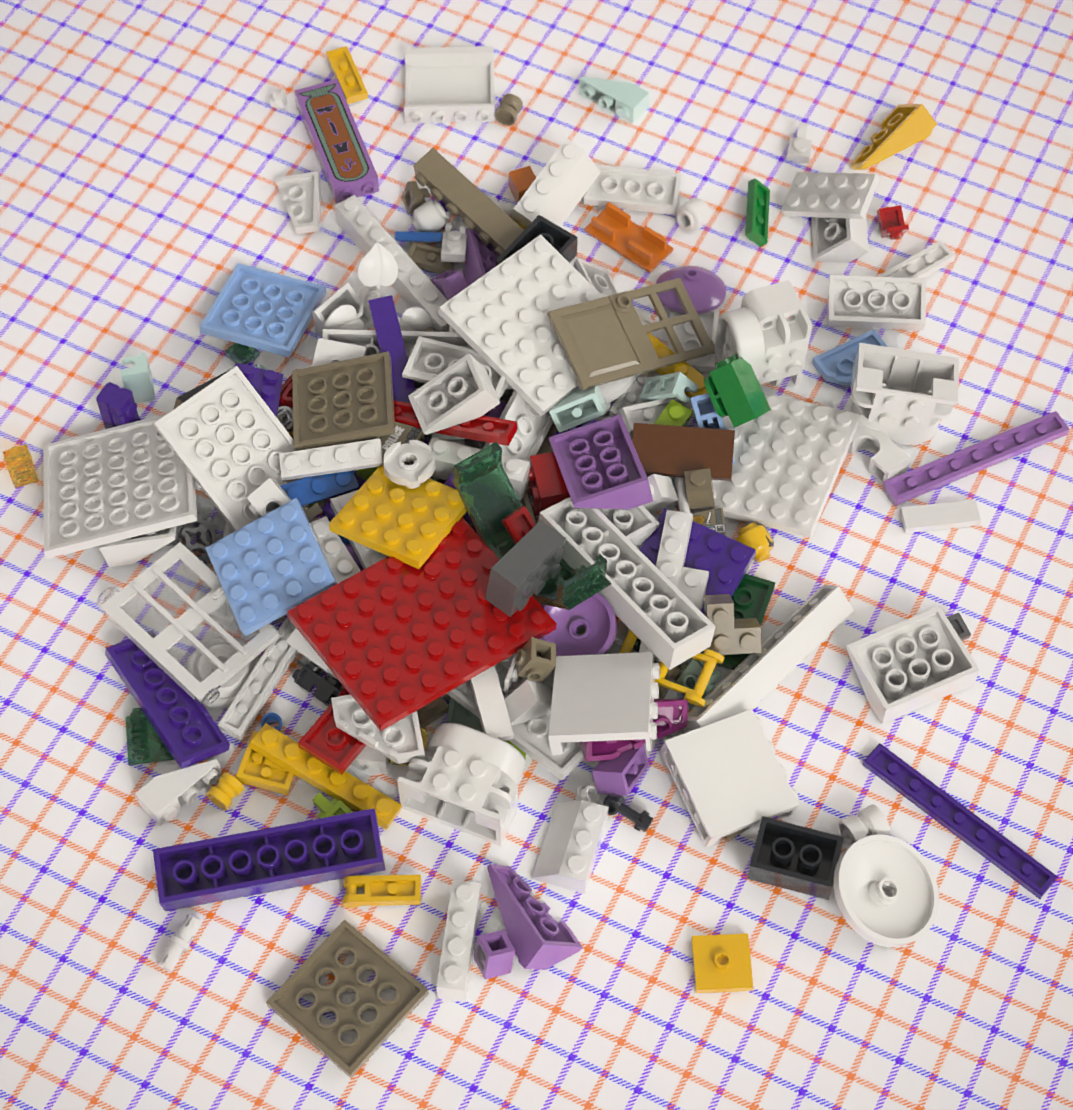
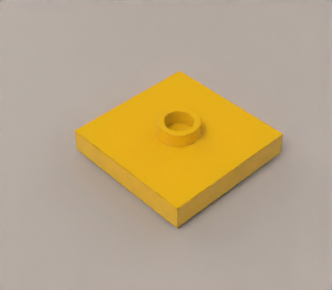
(722, 963)

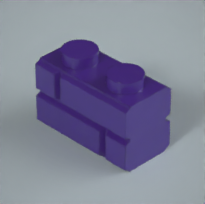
(116, 406)

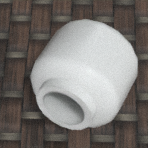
(693, 214)
(429, 217)

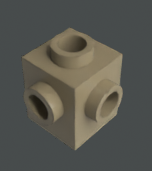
(536, 659)

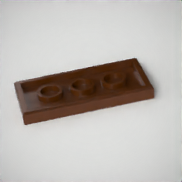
(677, 449)

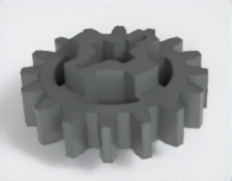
(185, 533)

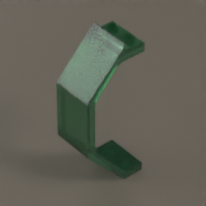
(490, 499)

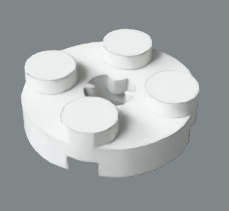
(413, 474)

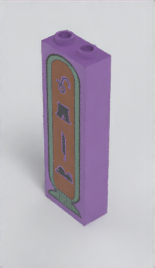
(336, 141)

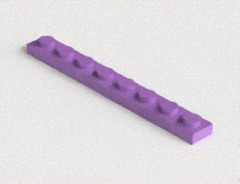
(975, 458)

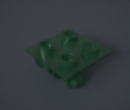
(143, 741)

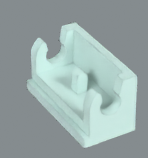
(138, 378)
(667, 387)

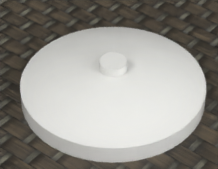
(886, 890)

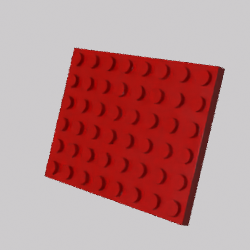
(416, 633)

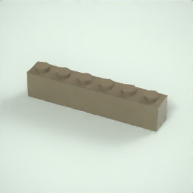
(467, 201)

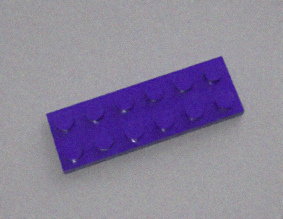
(173, 713)

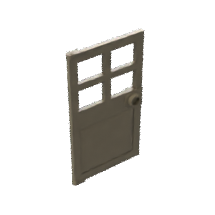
(609, 341)

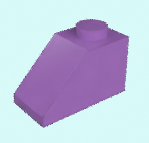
(621, 773)

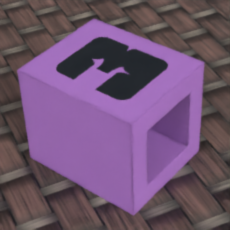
(494, 954)

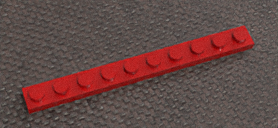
(480, 429)

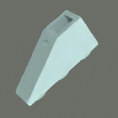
(618, 97)

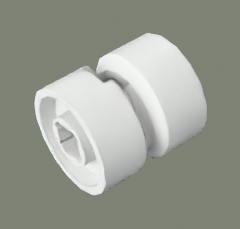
(869, 822)

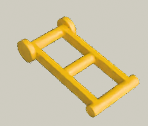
(693, 696)

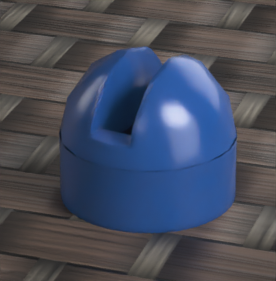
(272, 718)

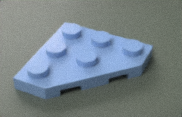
(838, 362)

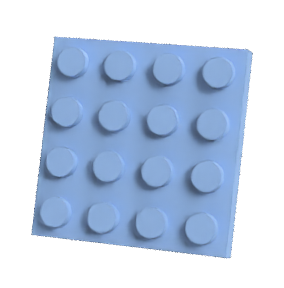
(263, 310)
(270, 566)

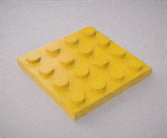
(399, 519)

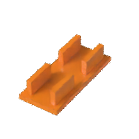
(628, 239)

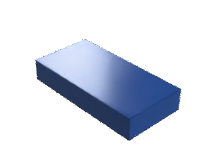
(418, 236)

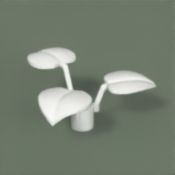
(377, 269)

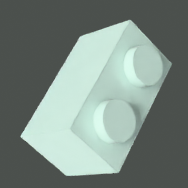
(578, 408)

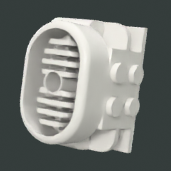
(765, 334)
(903, 391)
(465, 783)

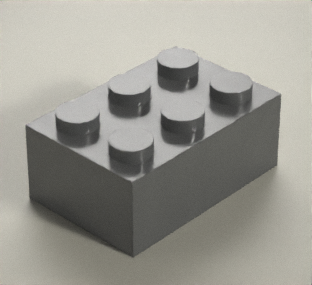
(525, 569)

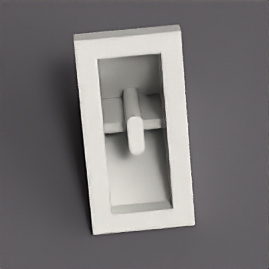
(529, 702)

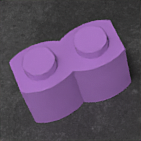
(450, 283)

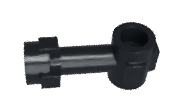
(616, 804)

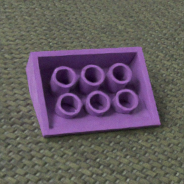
(601, 466)

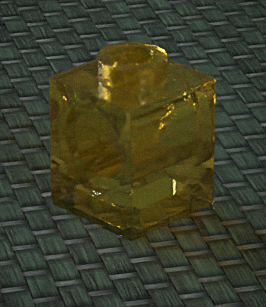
(20, 466)

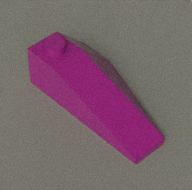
(671, 718)

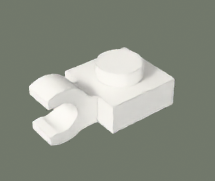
(800, 147)

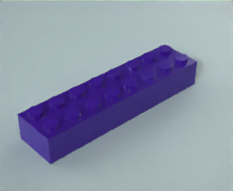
(268, 860)

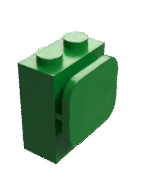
(736, 391)

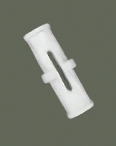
(179, 943)

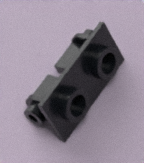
(310, 676)

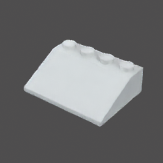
(912, 664)

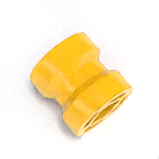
(225, 791)

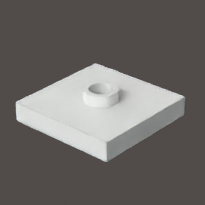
(333, 351)

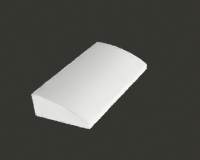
(876, 302)
(433, 357)

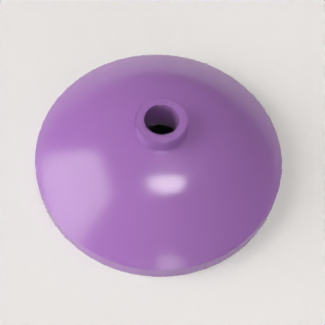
(702, 285)
(594, 615)

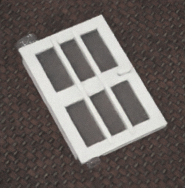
(185, 623)

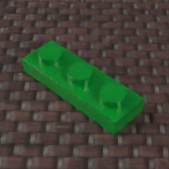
(757, 212)

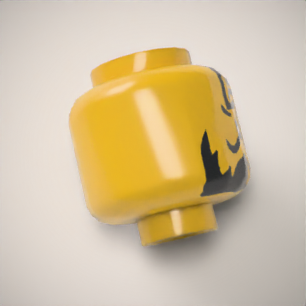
(757, 538)

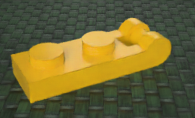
(382, 890)

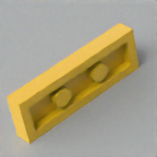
(347, 74)

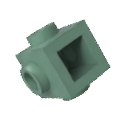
(690, 673)

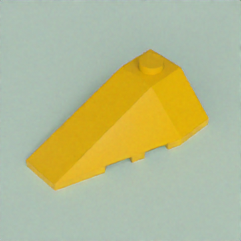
(900, 129)

